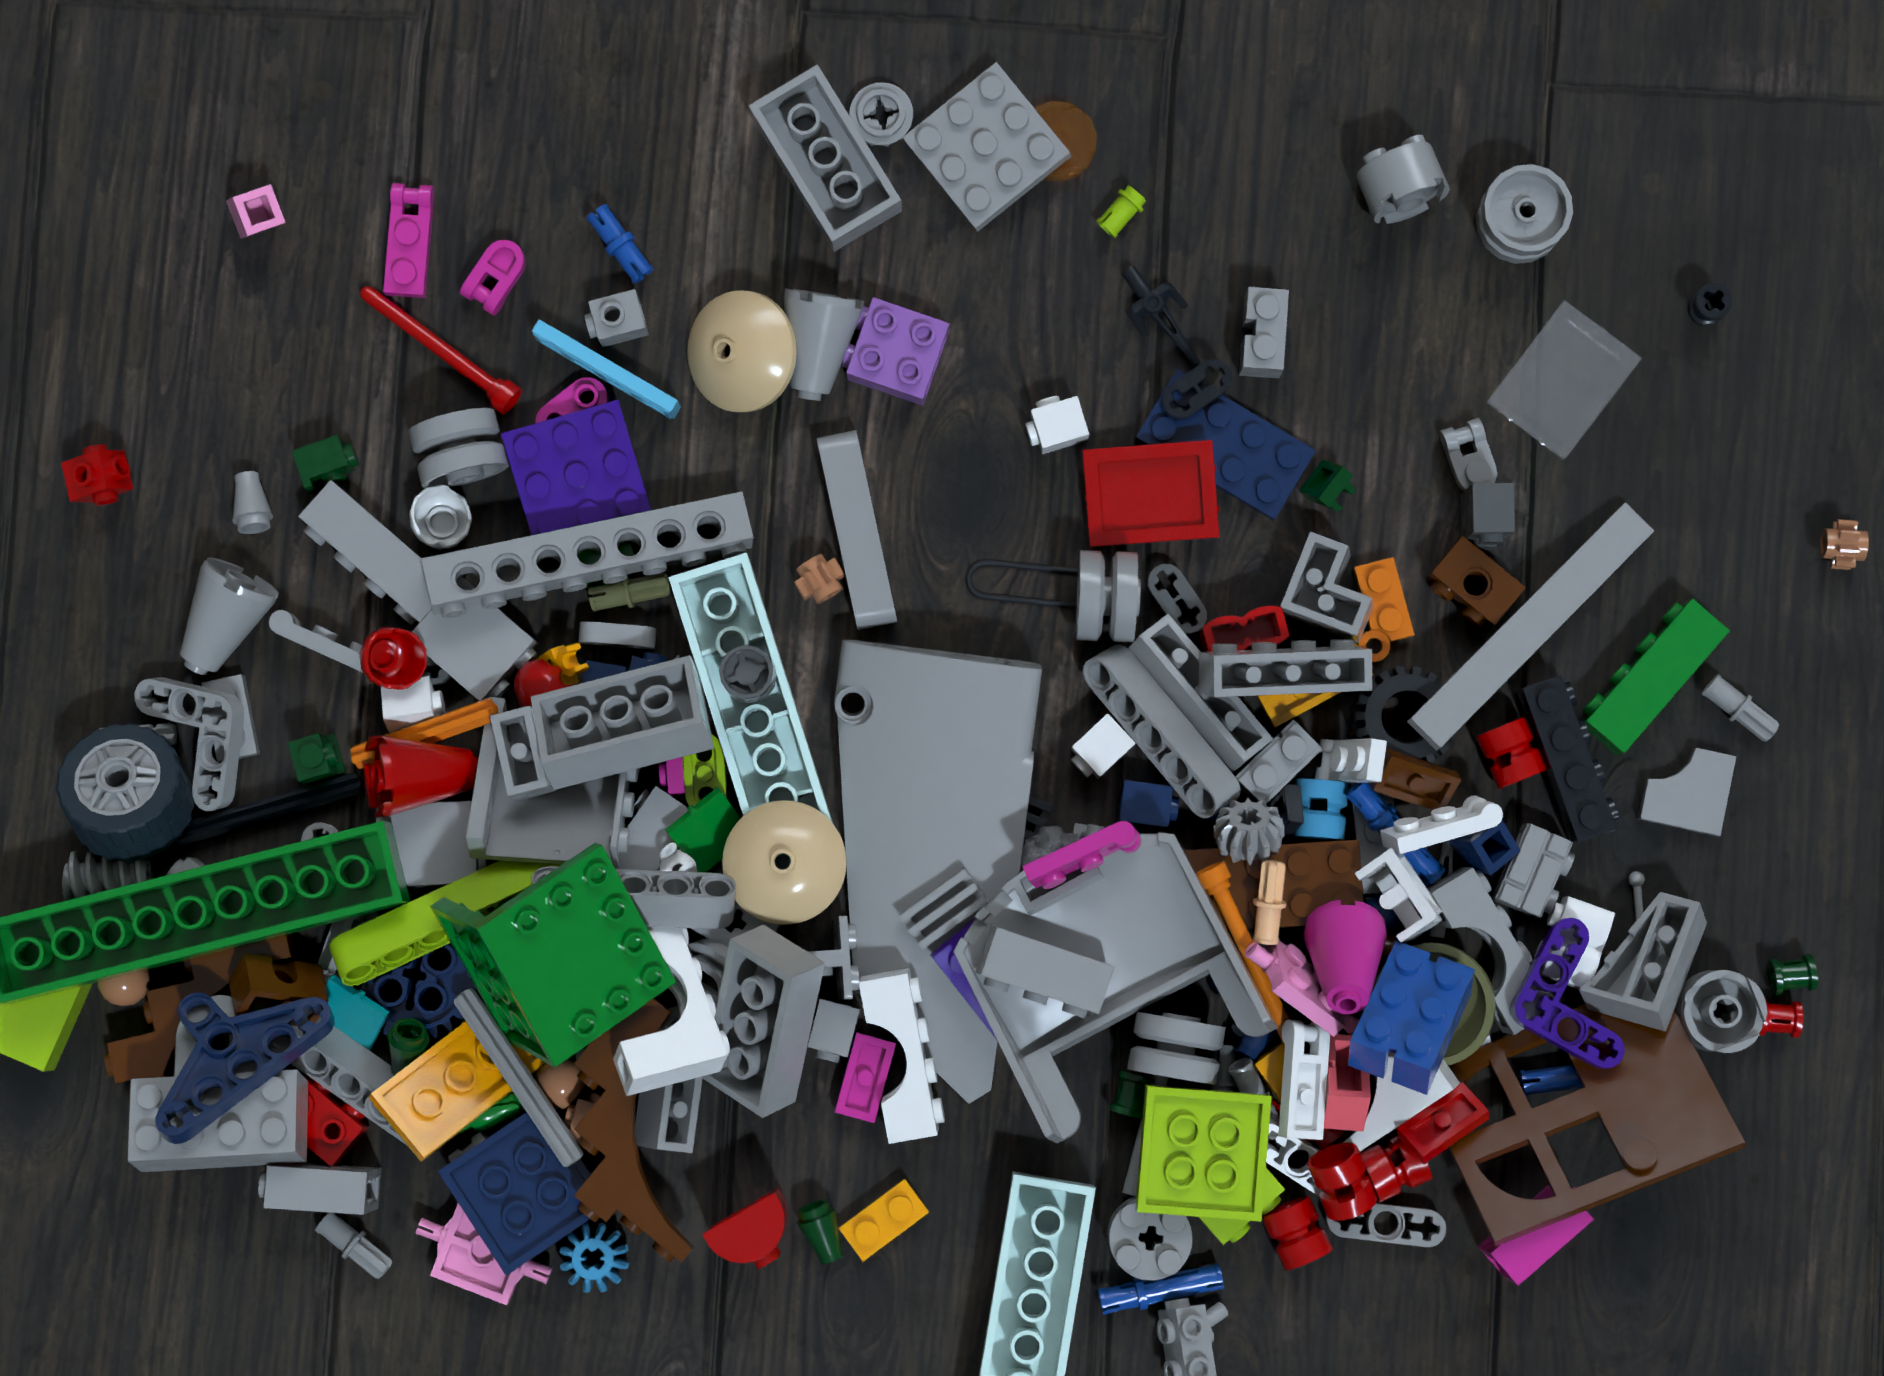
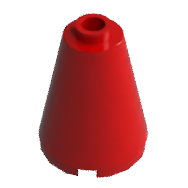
(415, 773)

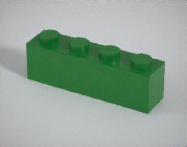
(1653, 676)

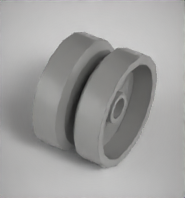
(1519, 191)
(458, 447)
(1107, 596)
(1176, 1047)

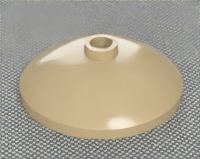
(760, 351)
(815, 866)

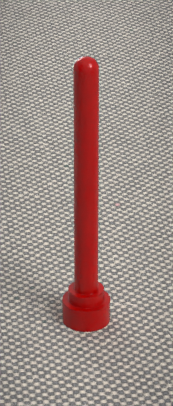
(501, 393)

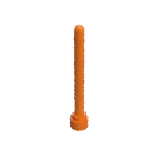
(1216, 882)

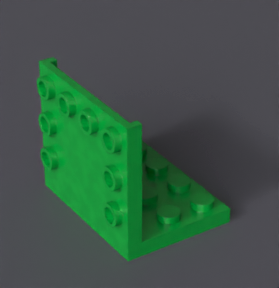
(560, 957)

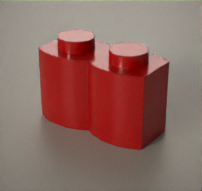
(1258, 625)

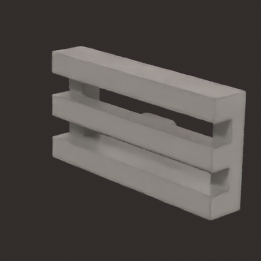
(915, 928)

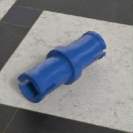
(620, 243)

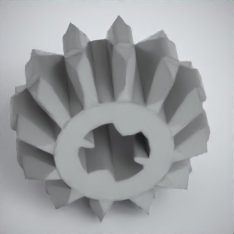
(1248, 831)

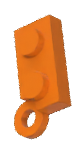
(1390, 615)

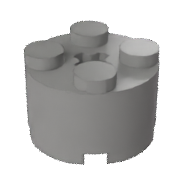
(1401, 180)
(1740, 1022)
(1153, 1262)

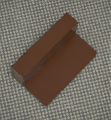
(1416, 781)

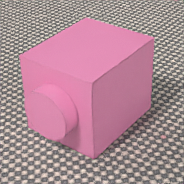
(255, 211)

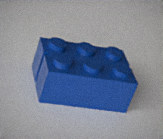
(1411, 1015)

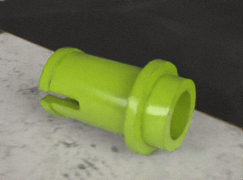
(1121, 211)

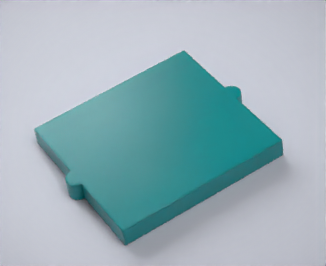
(355, 1012)

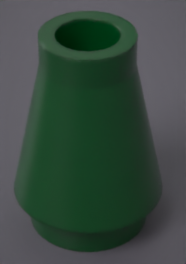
(406, 1042)
(820, 1228)

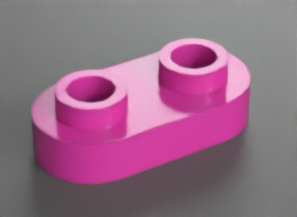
(569, 399)

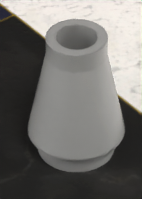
(251, 506)

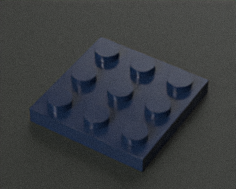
(517, 1192)

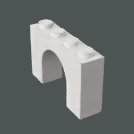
(688, 1047)

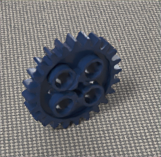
(448, 981)

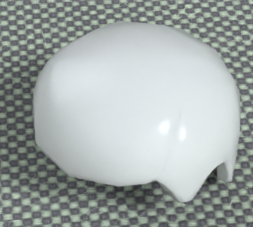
(440, 517)

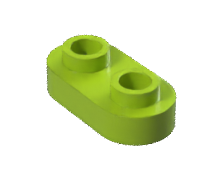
(704, 774)

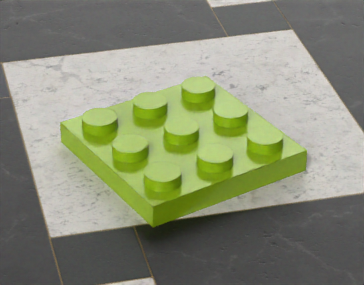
(1203, 1153)

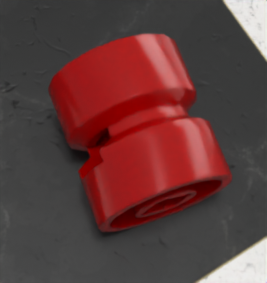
(1511, 753)
(1385, 1176)
(1343, 1185)
(1297, 1233)

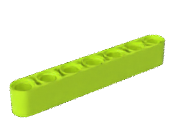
(413, 927)

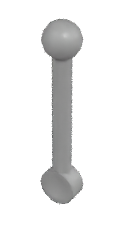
(1637, 879)

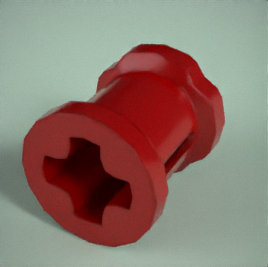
(1784, 1019)

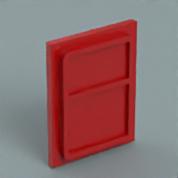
(1151, 493)

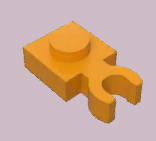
(566, 659)

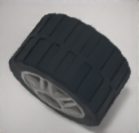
(125, 792)

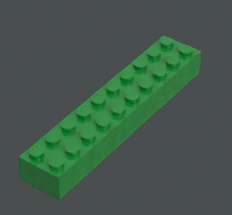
(200, 911)

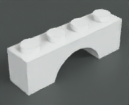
(891, 1002)

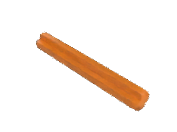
(436, 728)

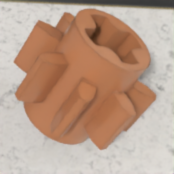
(1844, 544)
(819, 578)

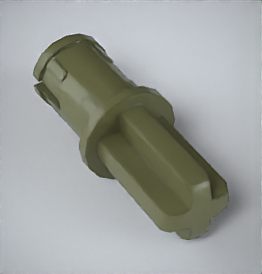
(629, 591)

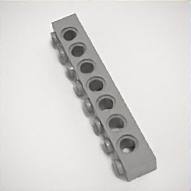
(724, 512)

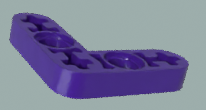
(1552, 1010)

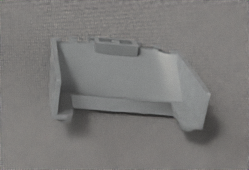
(1132, 913)

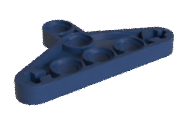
(217, 1068)

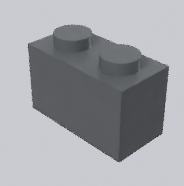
(1487, 514)

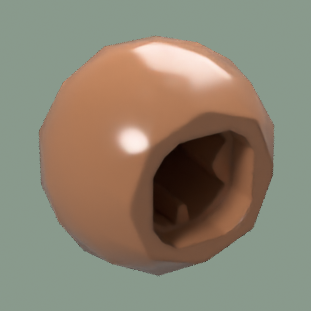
(125, 989)
(560, 1083)

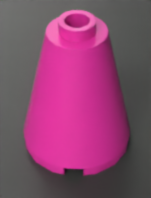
(1345, 952)

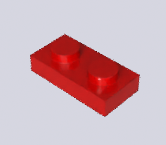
(1443, 1123)

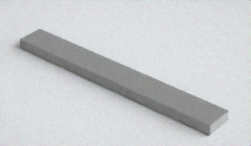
(1530, 626)

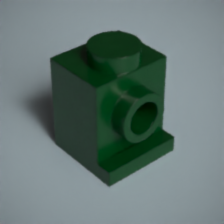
(324, 462)
(316, 758)

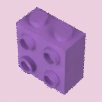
(896, 351)

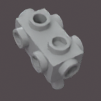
(1188, 1337)

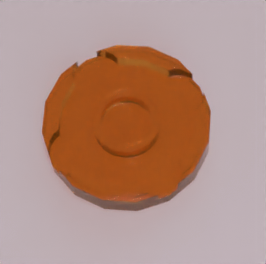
(1075, 132)

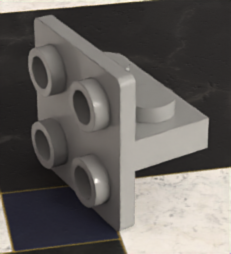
(844, 941)

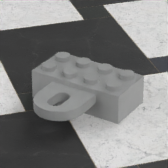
(766, 1012)
(259, 1130)

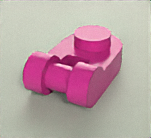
(504, 263)

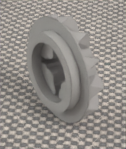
(894, 101)

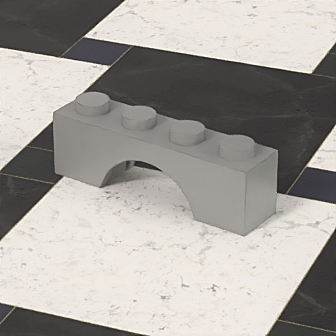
(1467, 904)

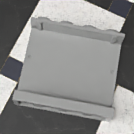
(549, 825)

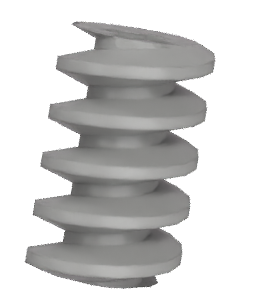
(95, 877)

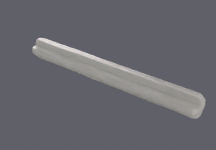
(518, 1077)

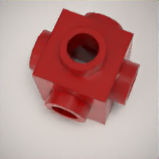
(97, 475)

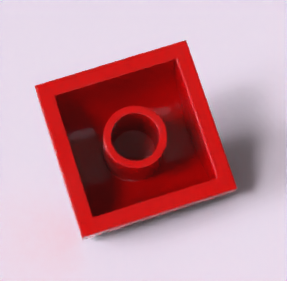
(751, 1231)

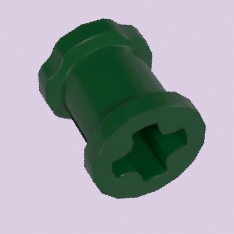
(1792, 974)
(1130, 1094)

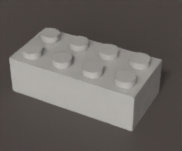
(825, 158)
(621, 722)

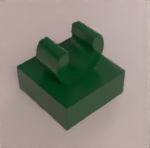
(1326, 484)

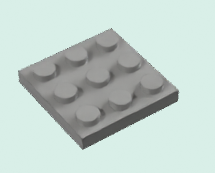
(987, 146)

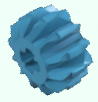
(597, 1271)

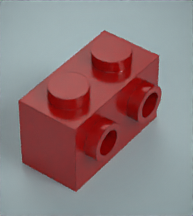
(331, 1125)

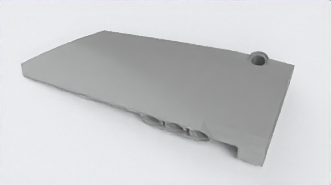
(930, 788)

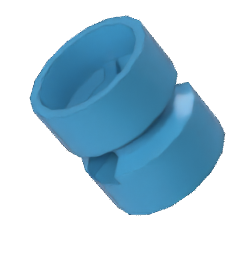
(1322, 824)

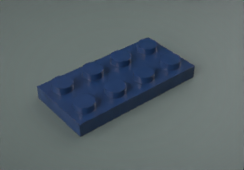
(1250, 455)

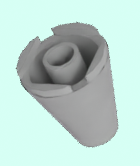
(822, 334)
(222, 614)

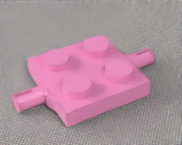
(1298, 985)
(469, 1263)

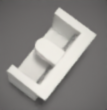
(1403, 893)

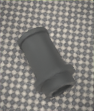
(1225, 1057)

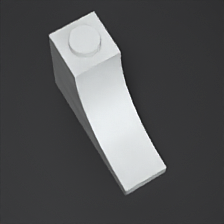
(1397, 1104)

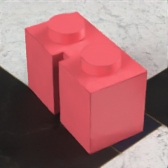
(1346, 1090)

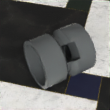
(747, 674)

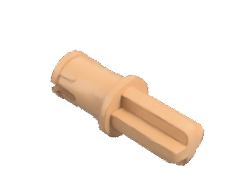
(1269, 902)

